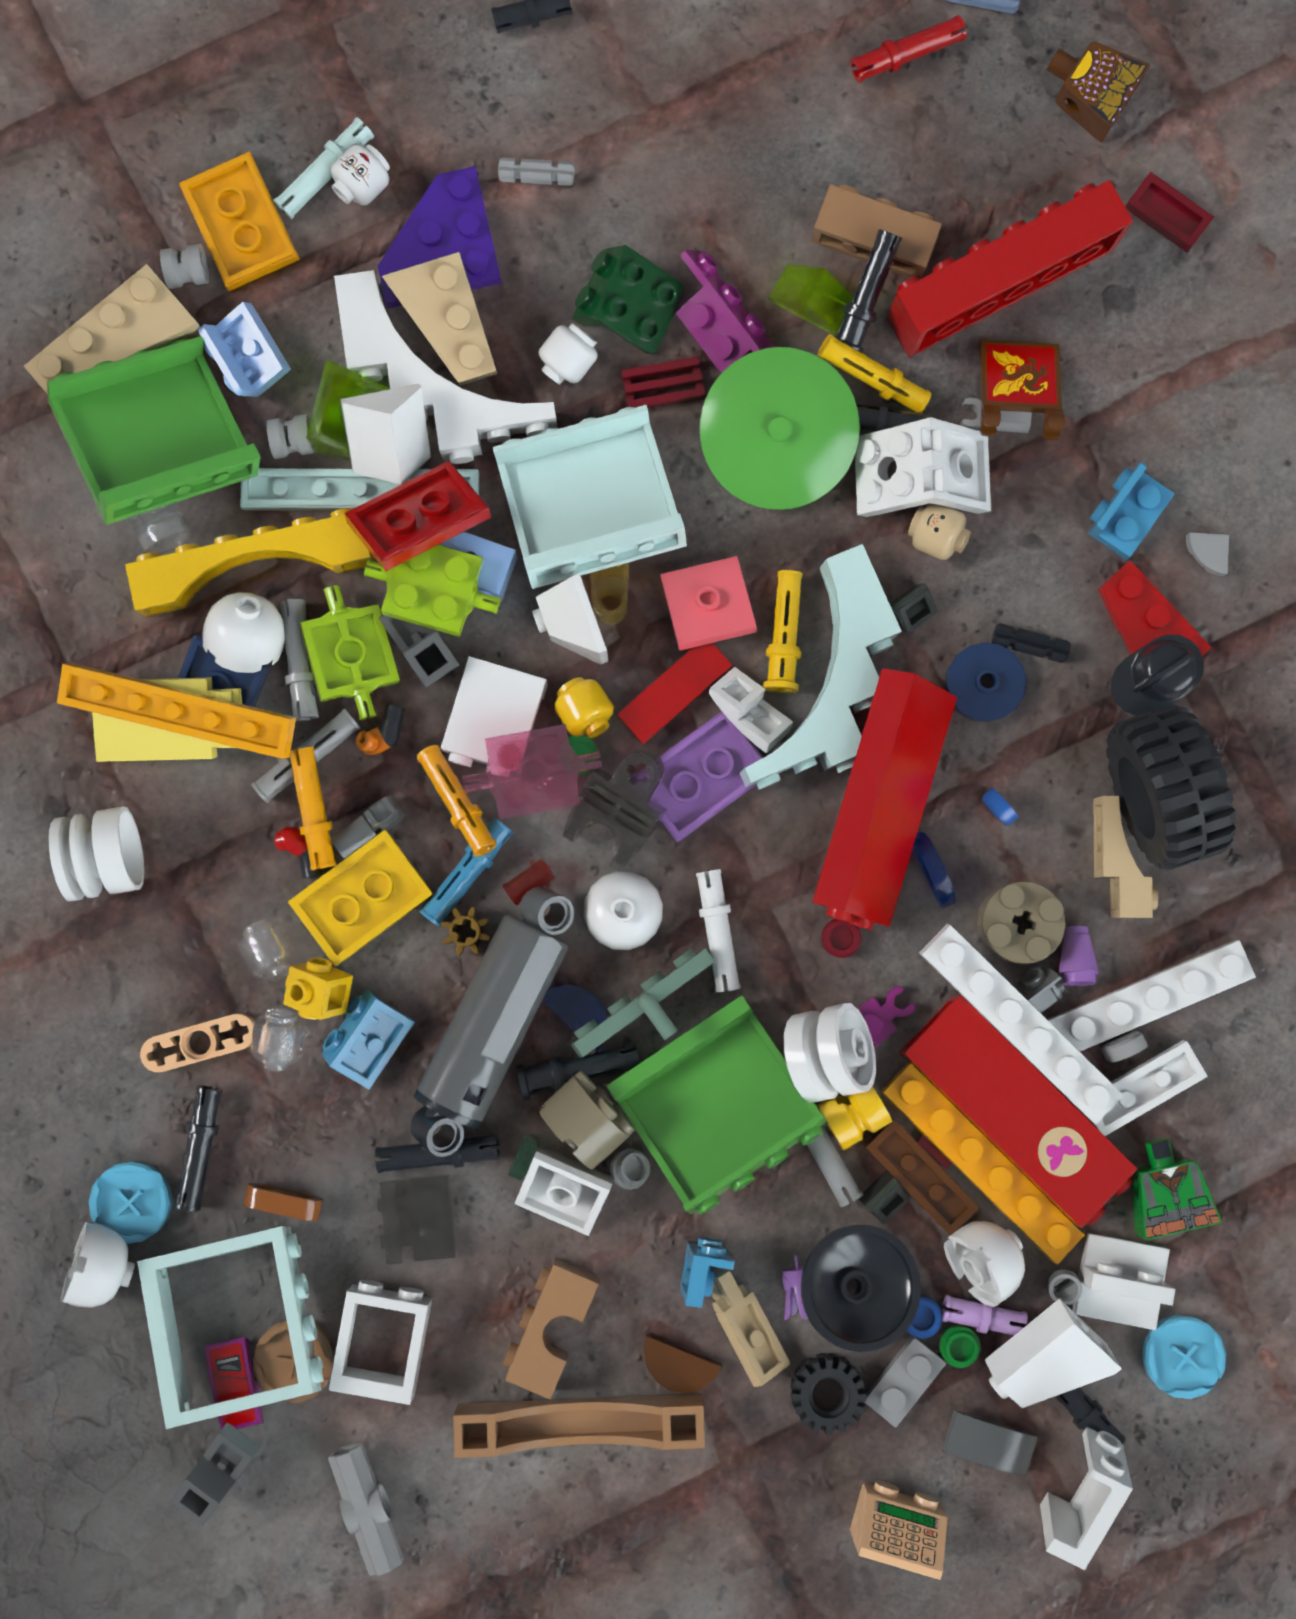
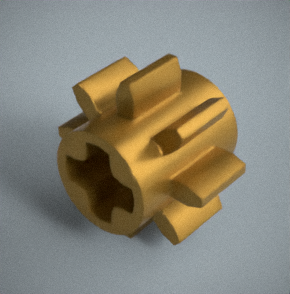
(456, 936)

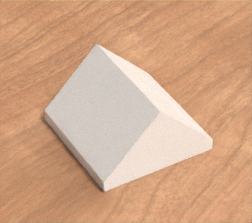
(387, 433)
(564, 1190)

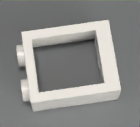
(373, 1383)

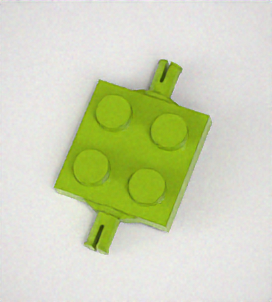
(434, 589)
(349, 652)

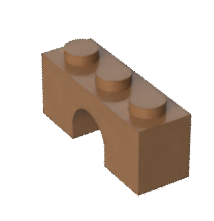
(535, 1361)

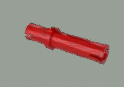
(894, 54)

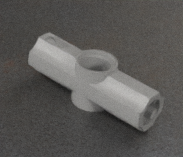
(366, 1509)

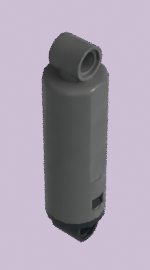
(491, 1021)

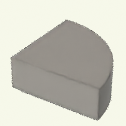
(1210, 551)

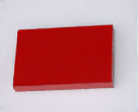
(417, 515)

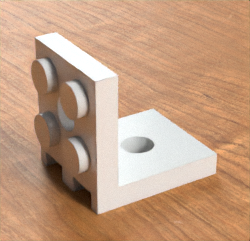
(926, 470)

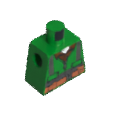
(1170, 1194)

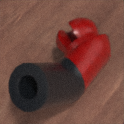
(295, 843)

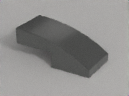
(989, 1443)

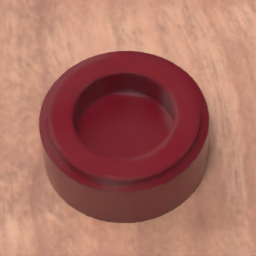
(840, 938)

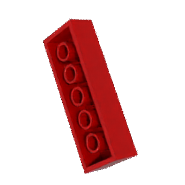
(1008, 267)

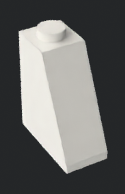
(1050, 1358)

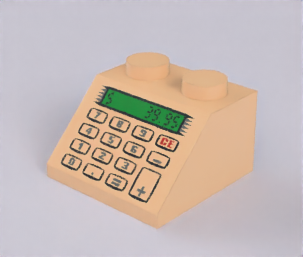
(900, 1529)

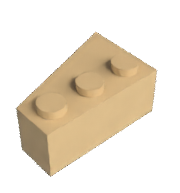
(446, 314)

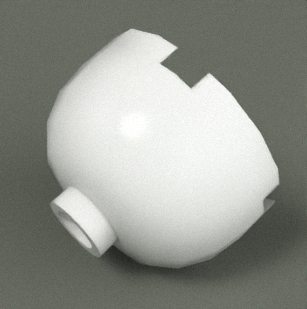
(244, 632)
(623, 910)
(988, 1259)
(97, 1267)

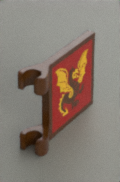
(1020, 380)

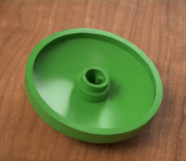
(779, 428)

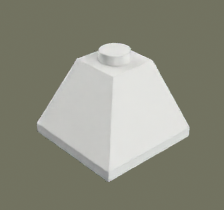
(570, 620)

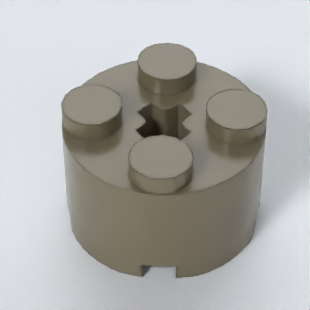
(1042, 912)
(586, 1120)

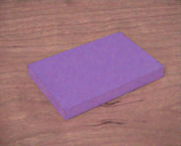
(703, 775)

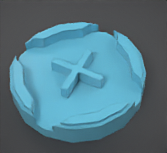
(131, 1200)
(1184, 1356)

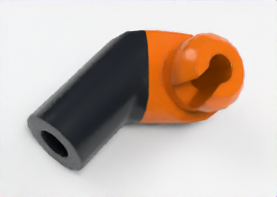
(383, 736)

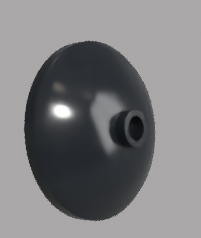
(884, 1295)

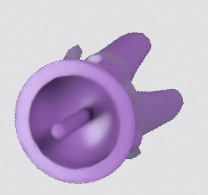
(792, 1286)

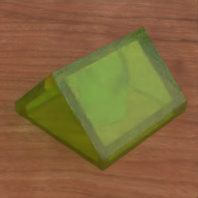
(327, 424)

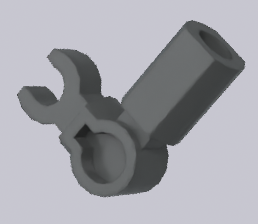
(380, 816)

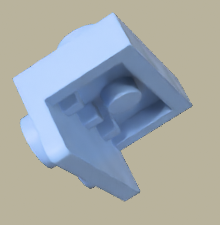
(244, 351)

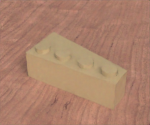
(130, 319)

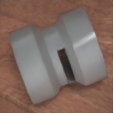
(184, 266)
(281, 438)

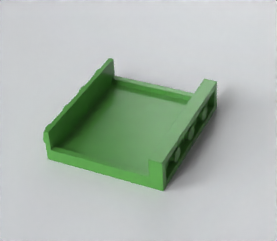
(150, 430)
(717, 1106)

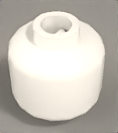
(568, 354)

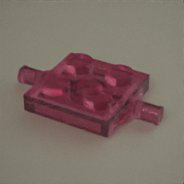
(532, 771)

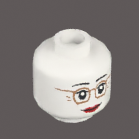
(360, 175)

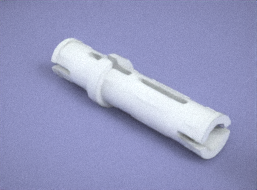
(718, 930)

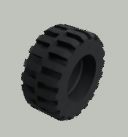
(1171, 787)

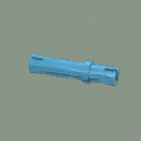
(464, 876)

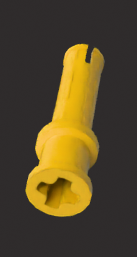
(788, 585)

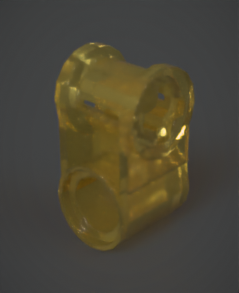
(610, 582)

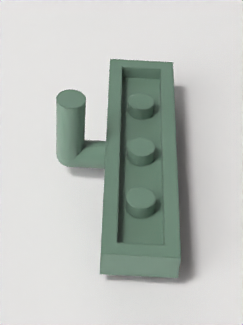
(655, 990)

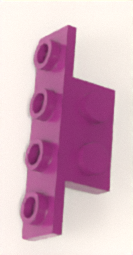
(717, 316)

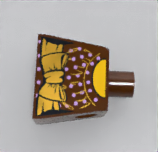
(1096, 85)

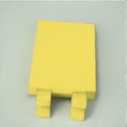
(132, 741)

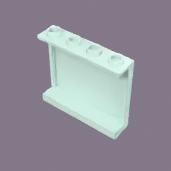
(589, 496)

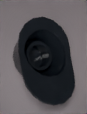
(1157, 674)

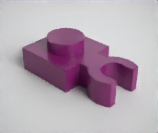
(879, 1016)

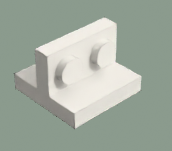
(1123, 1281)

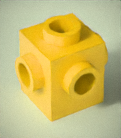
(317, 989)

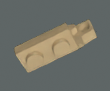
(748, 1329)

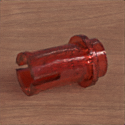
(534, 876)

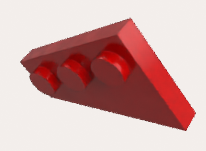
(1142, 611)

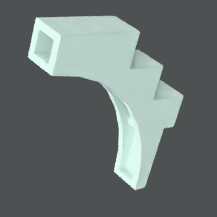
(860, 623)

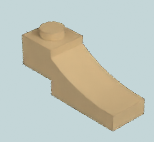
(1129, 890)

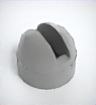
(1067, 1292)

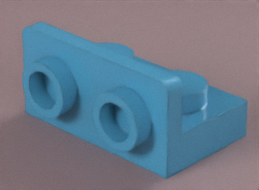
(1130, 512)
(366, 1038)
(697, 1274)

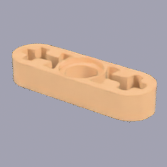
(168, 1040)

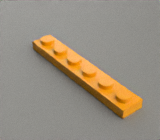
(176, 710)
(982, 1163)

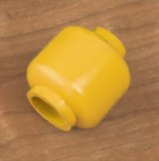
(584, 707)

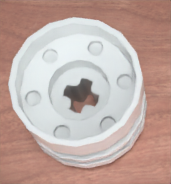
(96, 854)

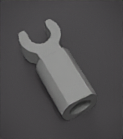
(1010, 420)

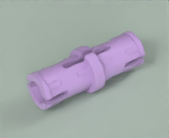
(983, 1316)

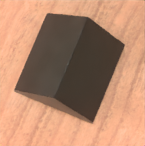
(914, 607)
(885, 1197)

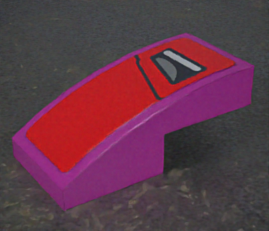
(233, 1378)

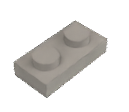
(904, 1381)

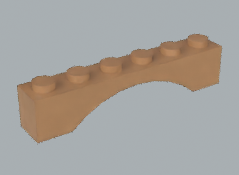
(516, 1426)

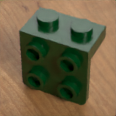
(629, 298)

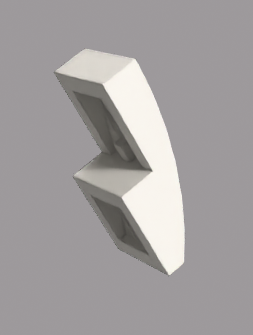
(744, 706)

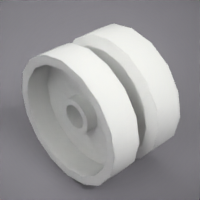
(829, 1053)

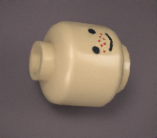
(939, 531)

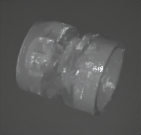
(161, 529)

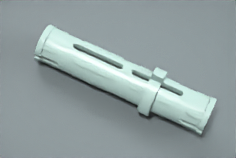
(320, 170)

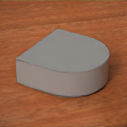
(1124, 1046)

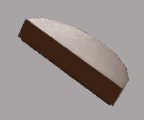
(677, 1367)

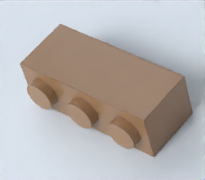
(851, 224)

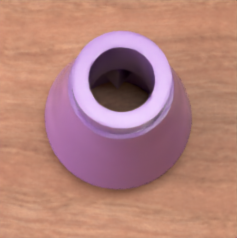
(1077, 958)

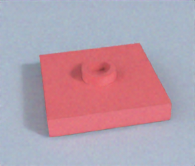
(708, 603)

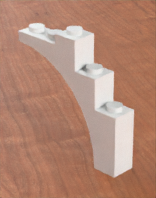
(461, 416)

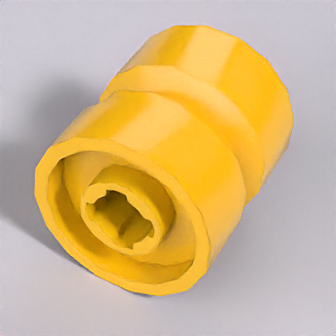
(853, 1115)

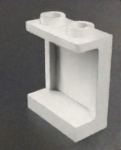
(489, 705)
(1078, 1527)

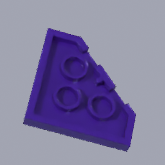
(443, 223)

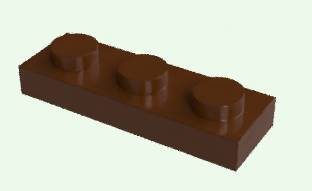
(922, 1177)

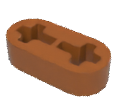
(283, 1201)

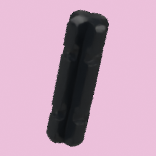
(1031, 643)

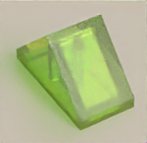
(812, 296)

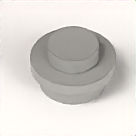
(629, 1168)

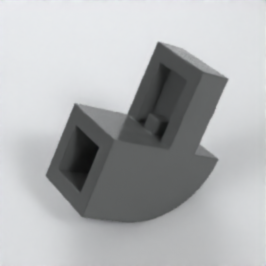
(421, 648)
(215, 1474)

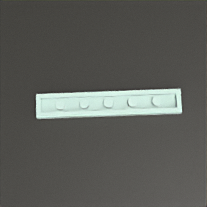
(319, 489)

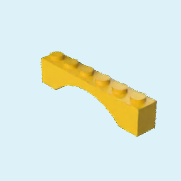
(172, 580)

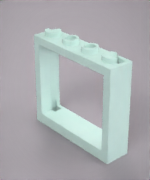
(166, 1341)

